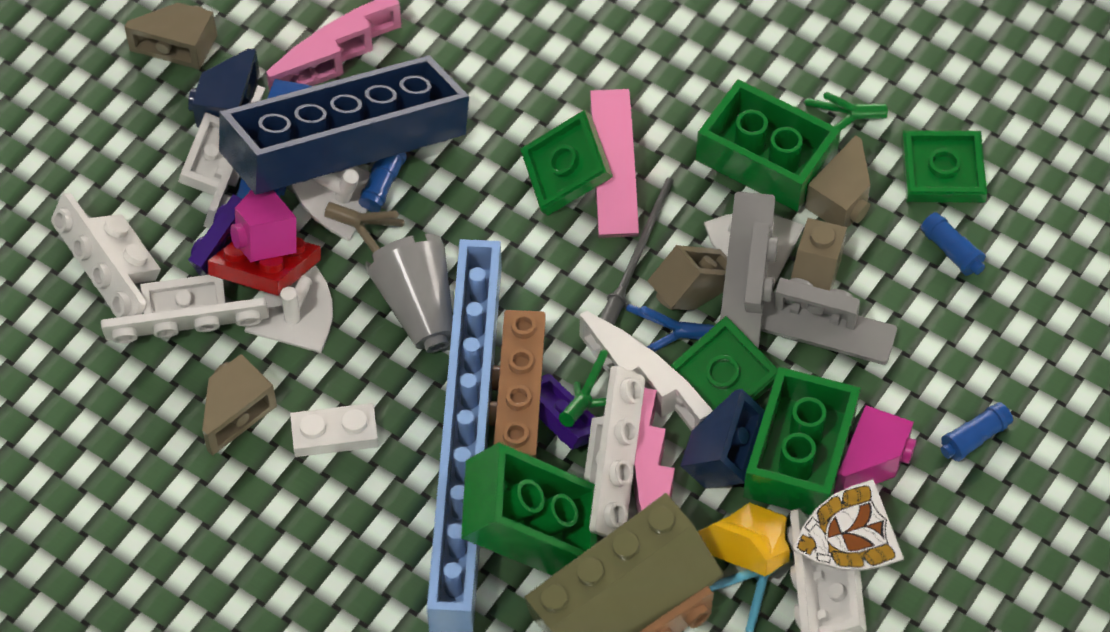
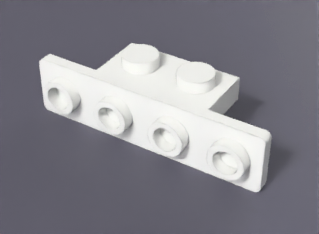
(207, 167)
(108, 254)
(184, 305)
(613, 450)
(826, 596)

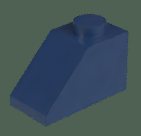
(225, 85)
(724, 442)

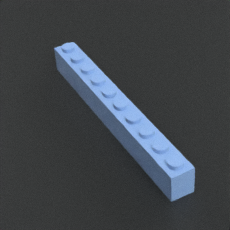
(464, 432)

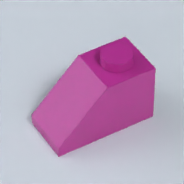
(264, 227)
(876, 449)

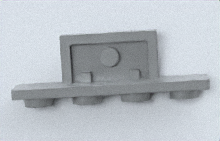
(747, 262)
(826, 321)

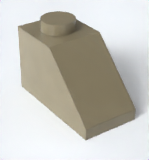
(174, 34)
(842, 187)
(819, 253)
(689, 277)
(235, 402)

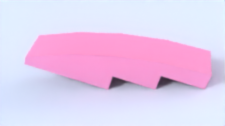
(347, 37)
(617, 196)
(649, 476)

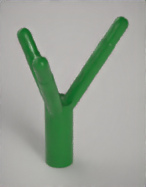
(853, 111)
(582, 397)

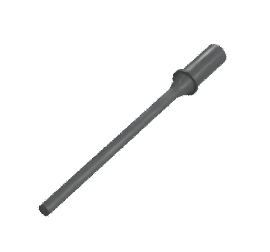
(617, 299)

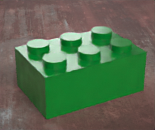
(766, 144)
(801, 441)
(526, 509)

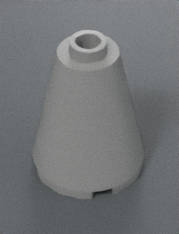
(416, 288)

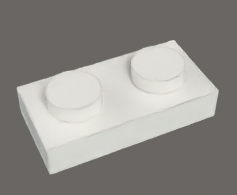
(334, 430)

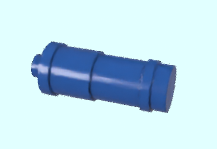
(380, 181)
(955, 245)
(975, 432)

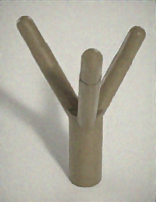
(358, 220)

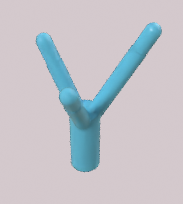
(758, 595)

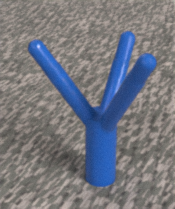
(680, 329)

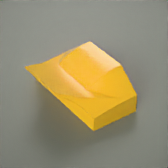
(749, 539)

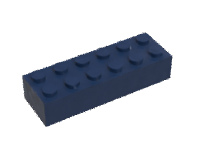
(342, 124)

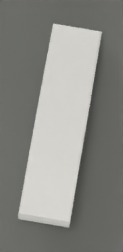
(627, 352)

